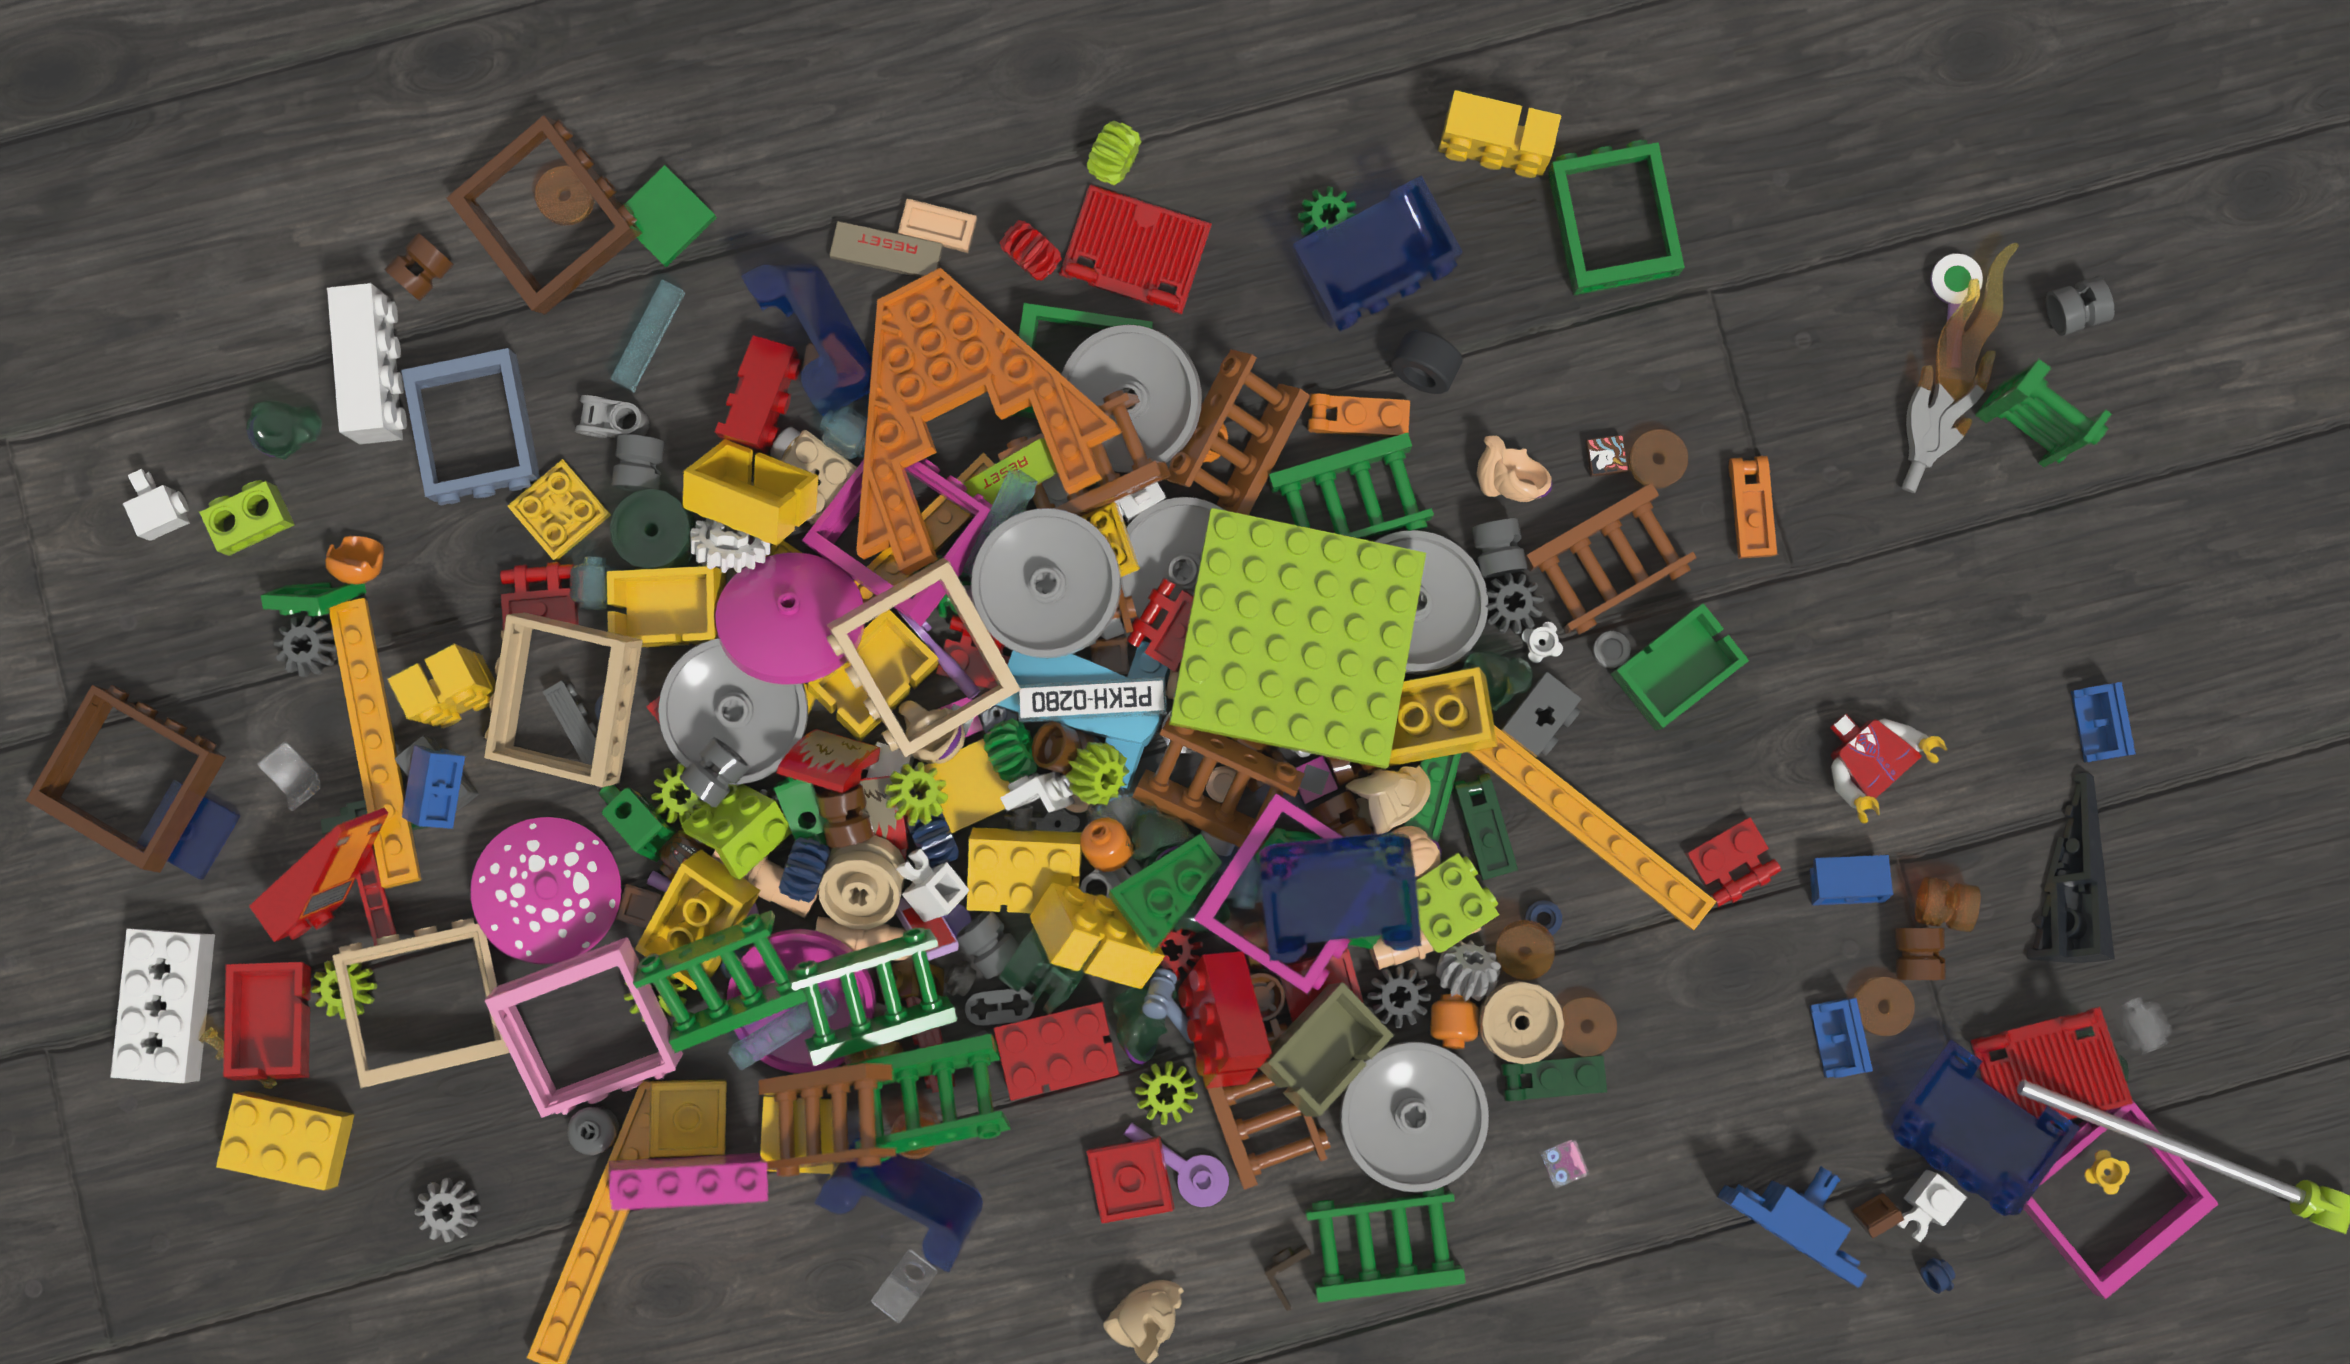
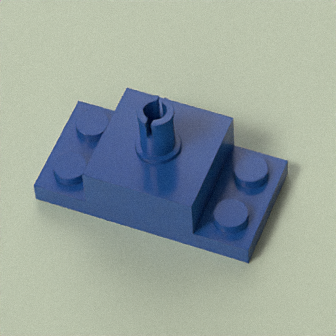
(1801, 1221)

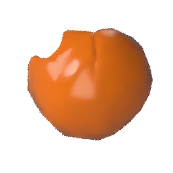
(355, 560)

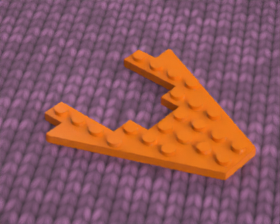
(930, 356)

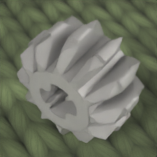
(1468, 970)
(445, 1195)

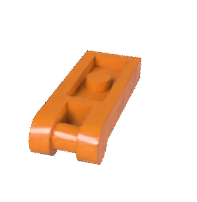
(1359, 416)
(1753, 508)

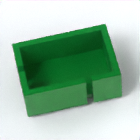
(1679, 667)

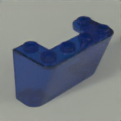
(1378, 254)
(1980, 1133)

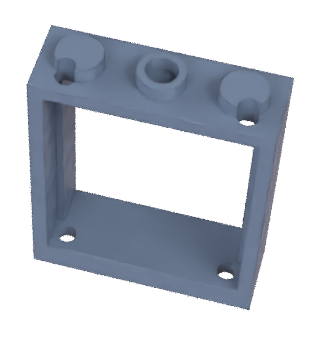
(457, 370)

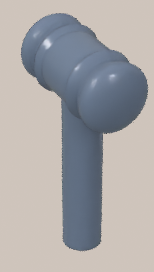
(1160, 1003)

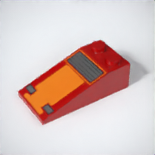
(319, 880)

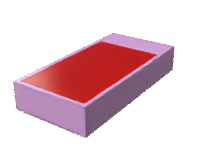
(946, 940)

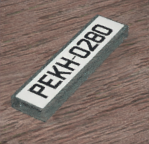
(1092, 699)

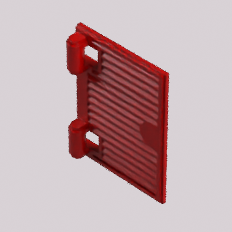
(1135, 248)
(2056, 1060)

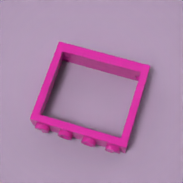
(847, 505)
(1317, 973)
(2152, 1241)

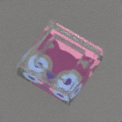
(1564, 1163)

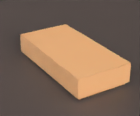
(938, 225)

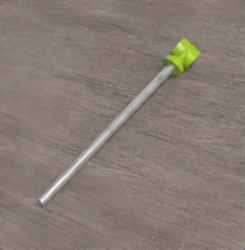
(2322, 1204)

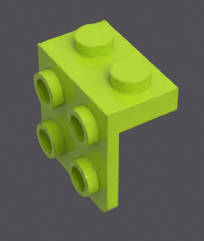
(740, 828)
(1453, 903)

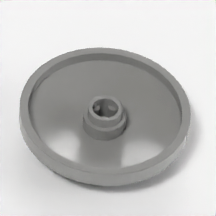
(1155, 371)
(1167, 546)
(1046, 583)
(1449, 604)
(714, 698)
(1414, 1117)

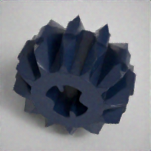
(935, 840)
(804, 869)

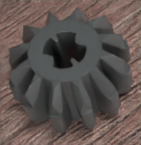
(1519, 615)
(293, 651)
(1390, 986)

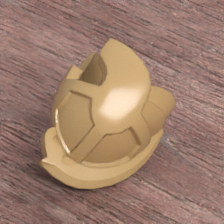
(1391, 796)
(1145, 1318)

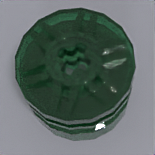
(1033, 965)

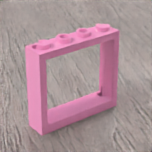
(526, 1057)

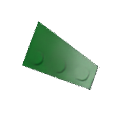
(1165, 890)

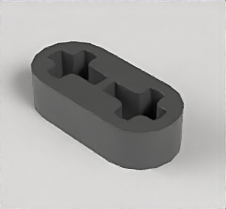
(999, 1016)

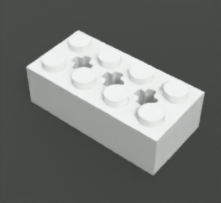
(366, 364)
(139, 1011)

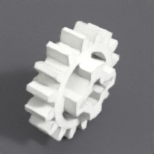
(726, 547)

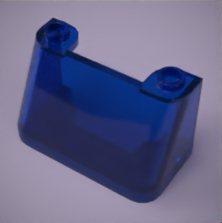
(844, 363)
(1339, 892)
(914, 1190)

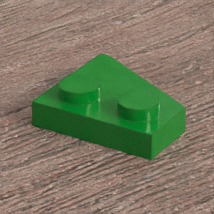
(313, 598)

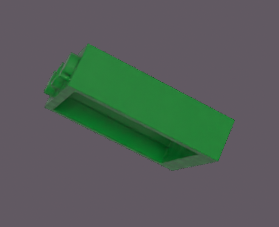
(1625, 274)
(1033, 313)

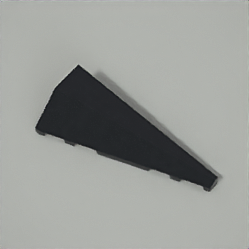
(2076, 908)

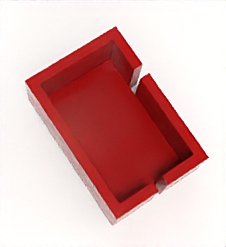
(1224, 1020)
(267, 1021)
(1056, 1050)

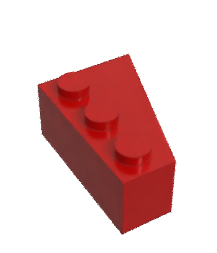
(760, 395)

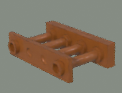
(1262, 449)
(1112, 486)
(1609, 524)
(1191, 804)
(811, 1087)
(1237, 1130)

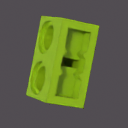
(248, 526)

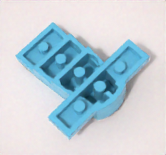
(1124, 733)

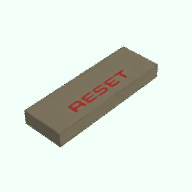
(885, 250)

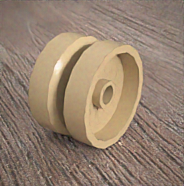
(862, 883)
(1542, 1021)

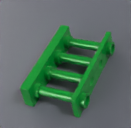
(2043, 414)
(1358, 462)
(721, 1014)
(896, 1021)
(941, 1062)
(1370, 1280)

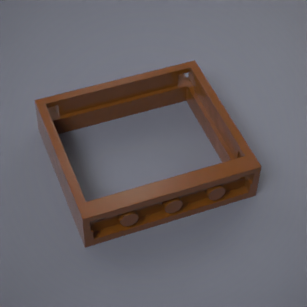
(602, 190)
(74, 745)

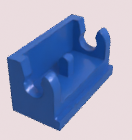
(2103, 722)
(433, 787)
(1851, 880)
(1840, 1037)

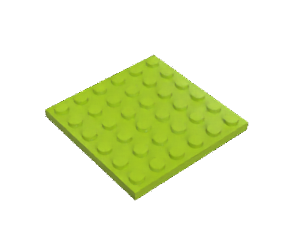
(1298, 638)

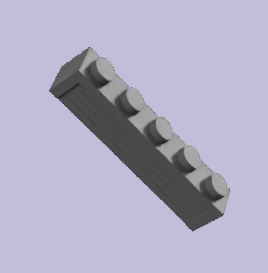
(573, 719)

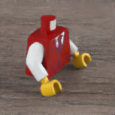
(1875, 758)

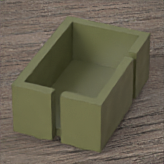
(1318, 1046)

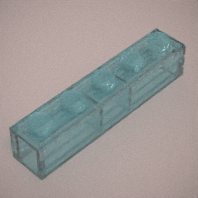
(647, 335)
(1010, 501)
(778, 1032)

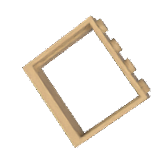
(859, 675)
(614, 711)
(392, 946)

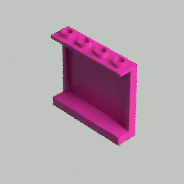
(687, 1181)

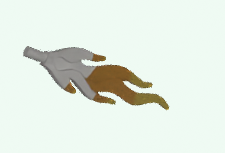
(1955, 390)

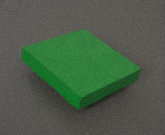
(668, 215)

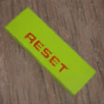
(1033, 460)

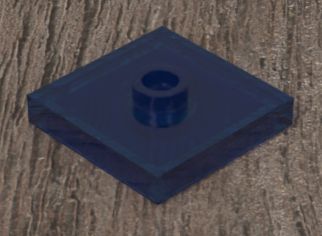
(201, 838)

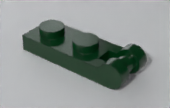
(1486, 827)
(1556, 1078)

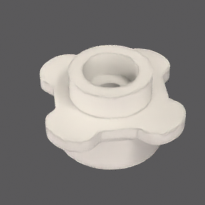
(1547, 633)

